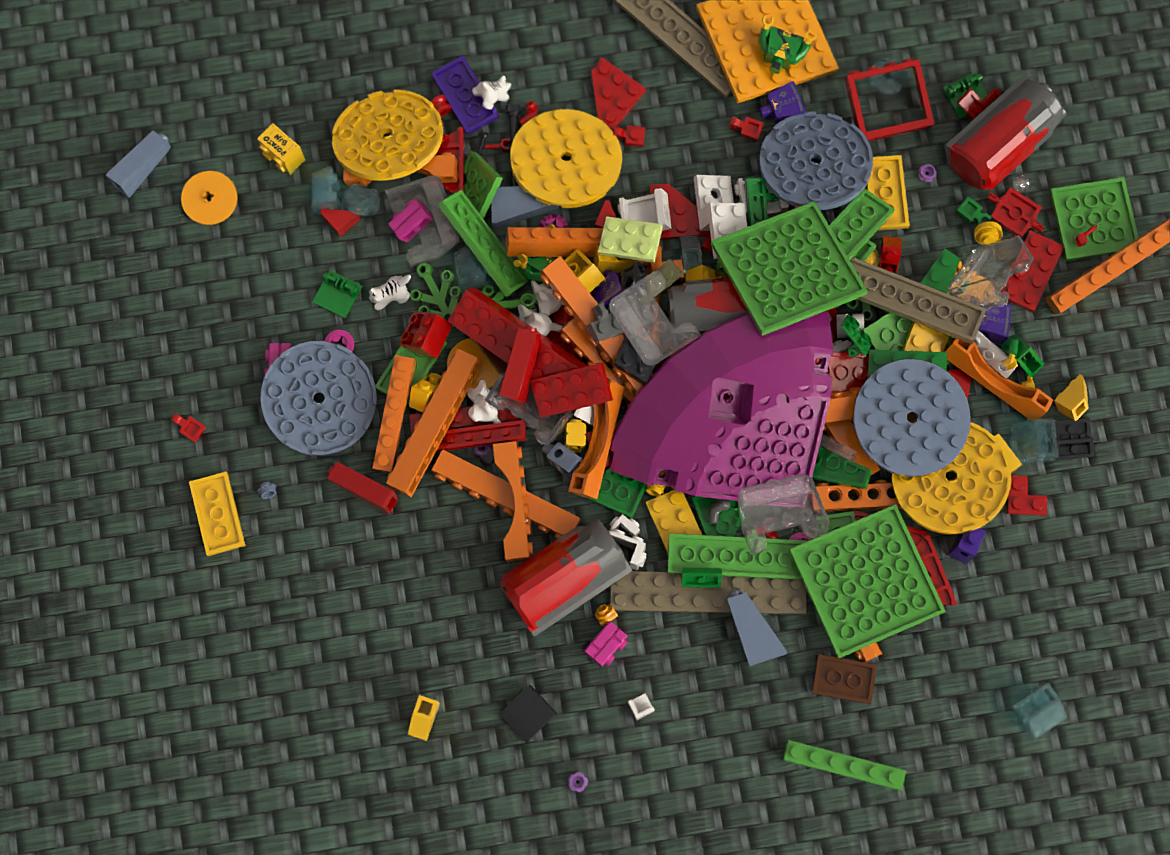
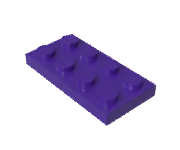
(456, 84)

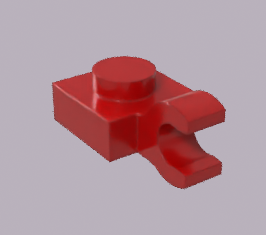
(749, 128)
(632, 135)
(189, 428)

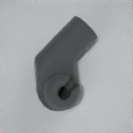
(716, 508)

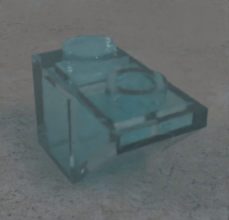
(690, 252)

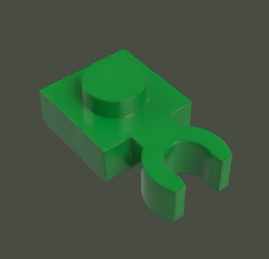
(972, 211)

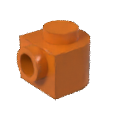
(868, 653)

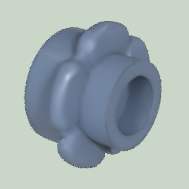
(267, 490)

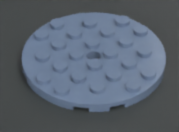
(799, 181)
(939, 410)
(314, 426)

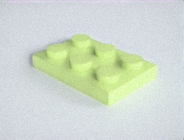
(630, 239)

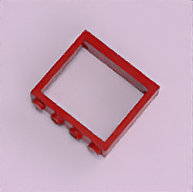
(890, 67)

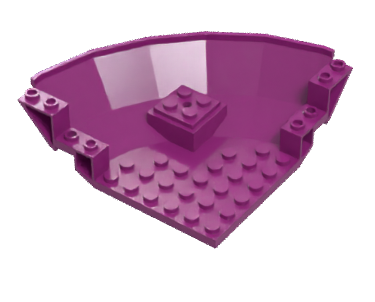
(756, 435)

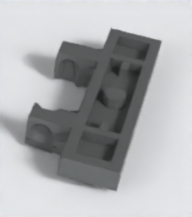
(604, 325)

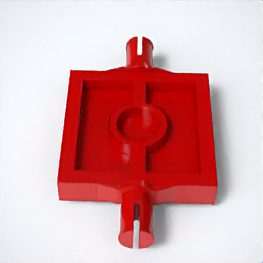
(1015, 212)

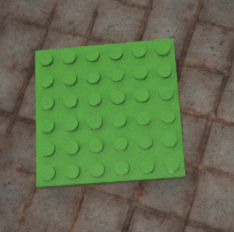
(788, 268)
(867, 581)

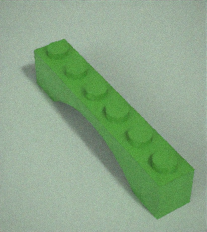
(844, 765)

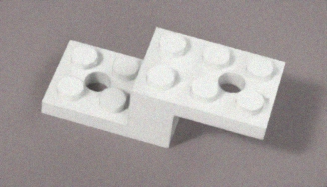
(718, 214)

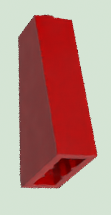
(521, 365)
(362, 487)

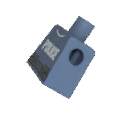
(562, 459)

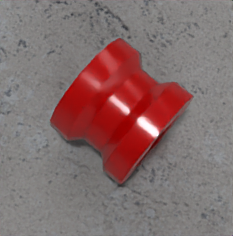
(440, 105)

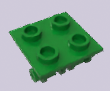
(958, 88)
(337, 293)
(861, 340)

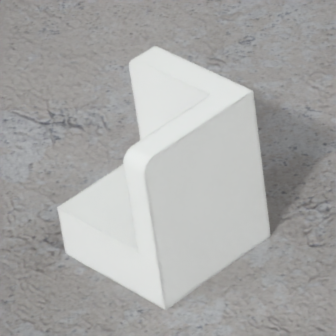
(640, 706)

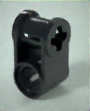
(633, 275)

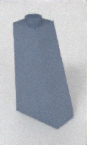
(138, 163)
(515, 205)
(754, 632)

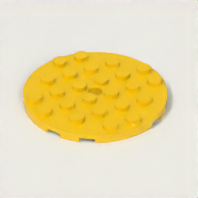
(413, 142)
(571, 183)
(970, 499)

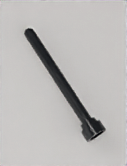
(513, 112)

